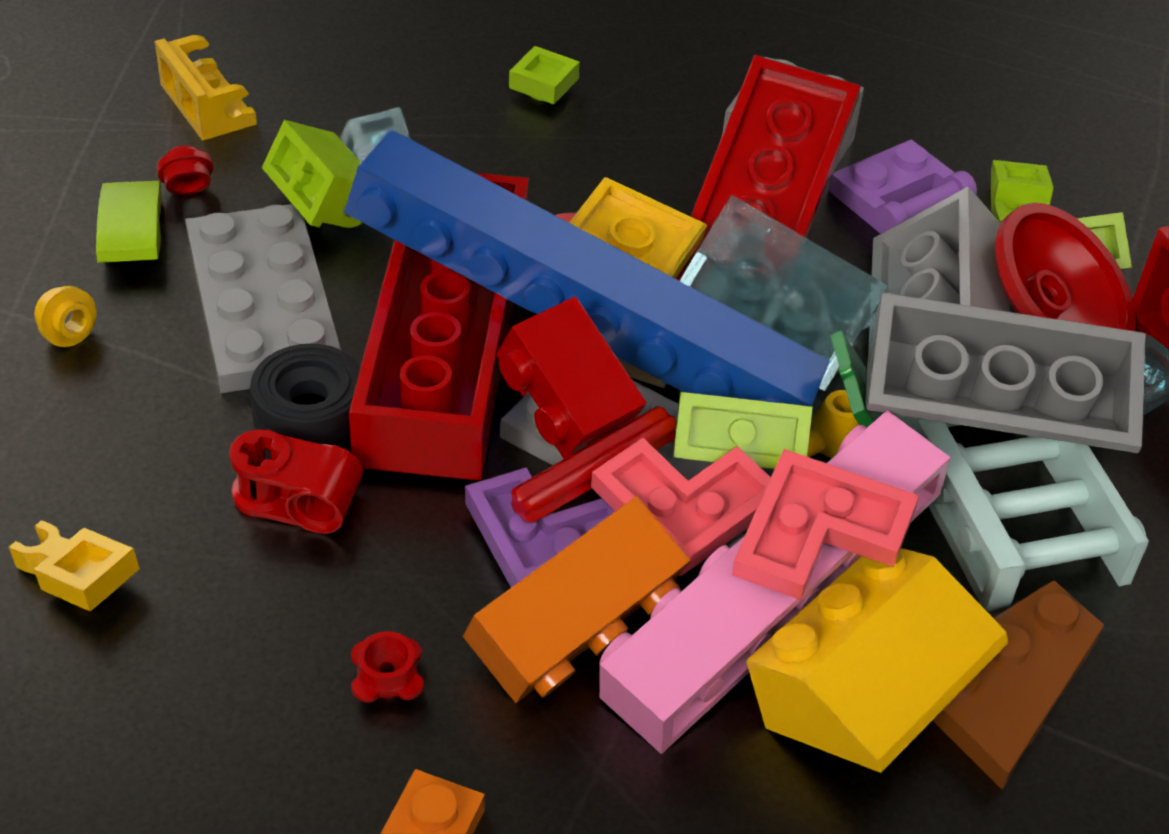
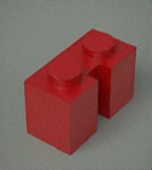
(570, 377)

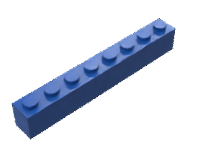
(546, 261)

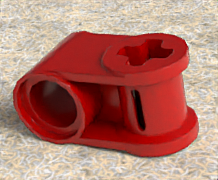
(299, 484)

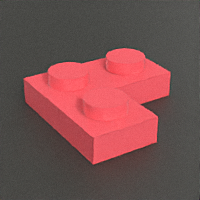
(818, 505)
(696, 511)

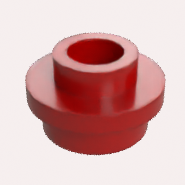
(185, 170)

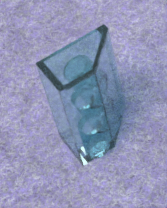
(784, 281)

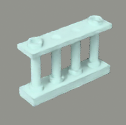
(973, 516)

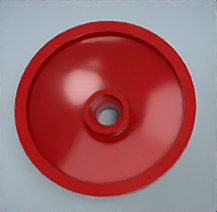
(1060, 269)

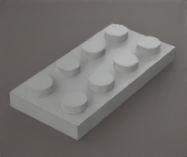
(257, 288)

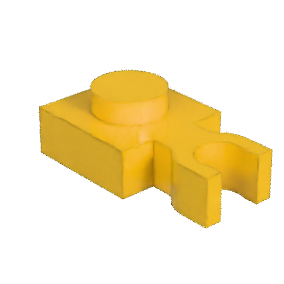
(77, 568)

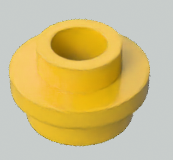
(53, 309)

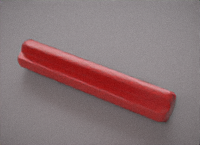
(574, 474)

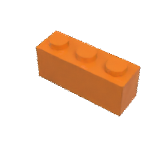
(576, 601)

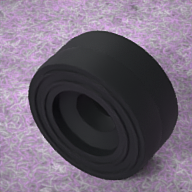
(299, 373)

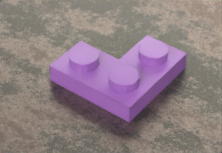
(522, 545)

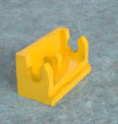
(201, 90)

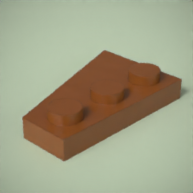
(1019, 687)

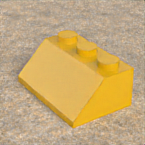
(874, 659)

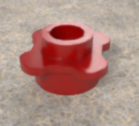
(382, 652)

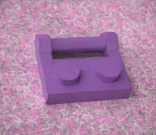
(896, 185)

